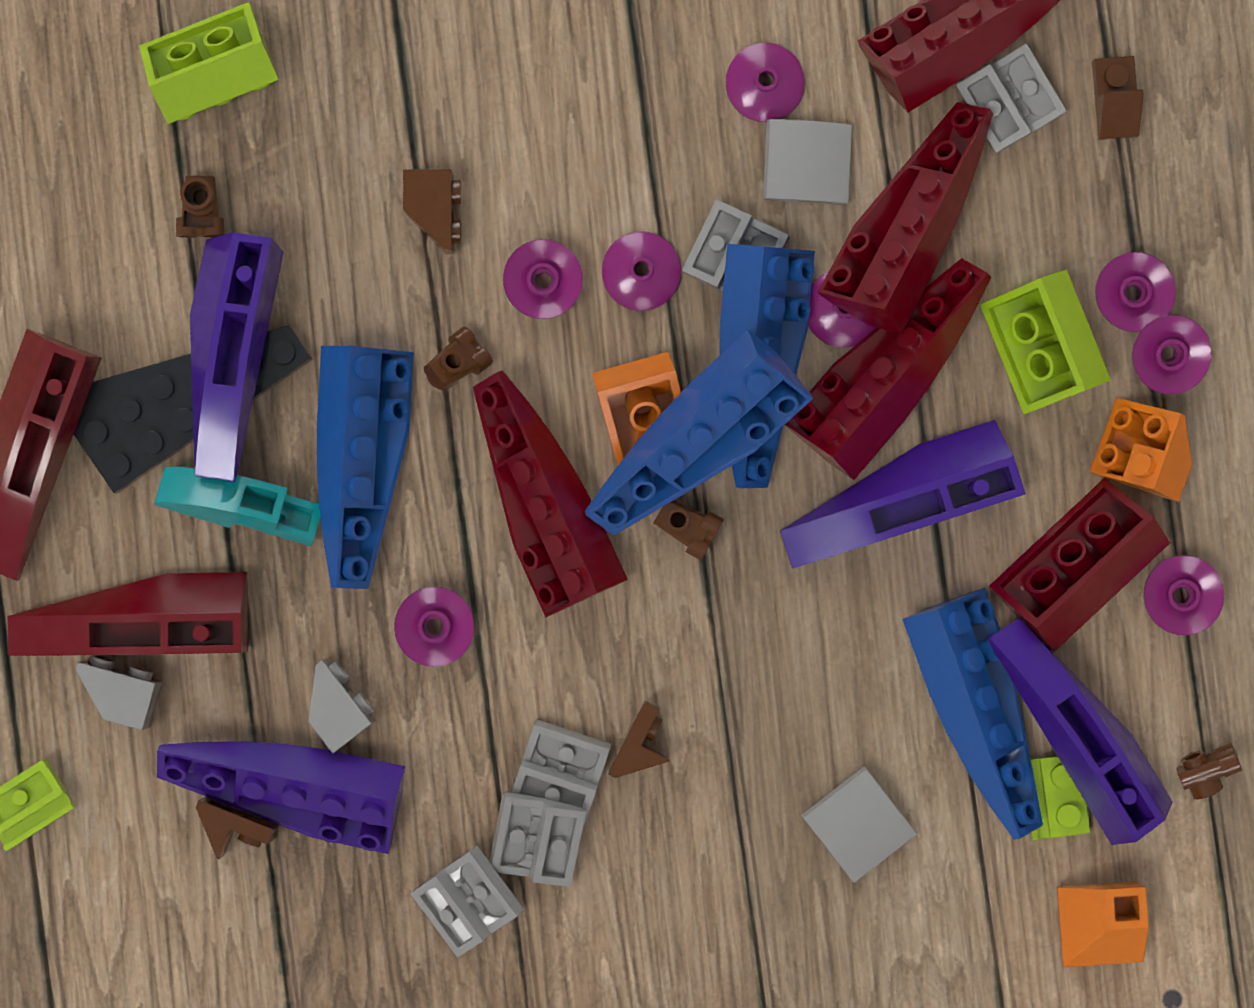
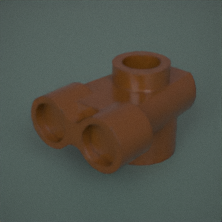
(199, 219)
(457, 360)
(696, 532)
(1203, 772)

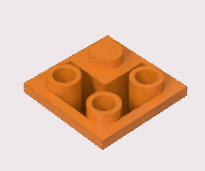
(1145, 449)
(1102, 923)

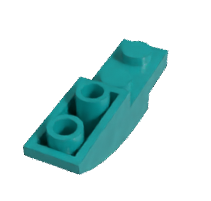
(245, 503)

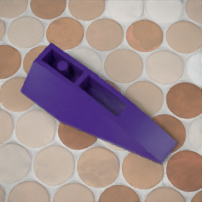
(227, 345)
(909, 493)
(1085, 736)
(294, 786)

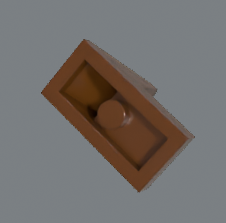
(1117, 98)
(633, 754)
(223, 820)

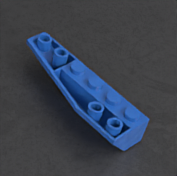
(771, 298)
(702, 432)
(359, 452)
(978, 704)

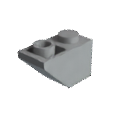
(120, 695)
(335, 709)

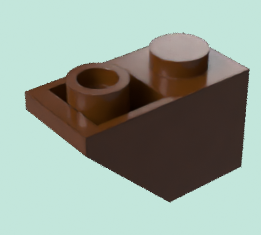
(430, 203)

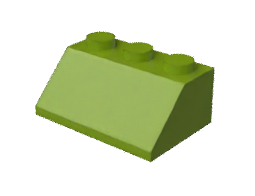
(208, 63)
(1045, 341)

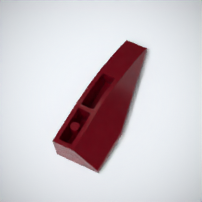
(944, 42)
(909, 225)
(887, 374)
(36, 429)
(544, 502)
(141, 618)

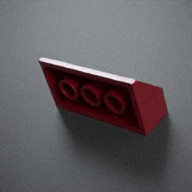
(1080, 564)

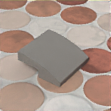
(1017, 96)
(807, 161)
(721, 227)
(561, 766)
(858, 824)
(537, 838)
(467, 901)

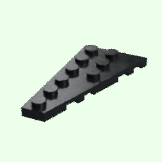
(147, 413)

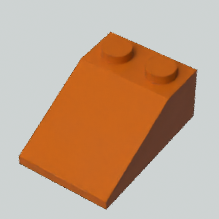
(634, 398)

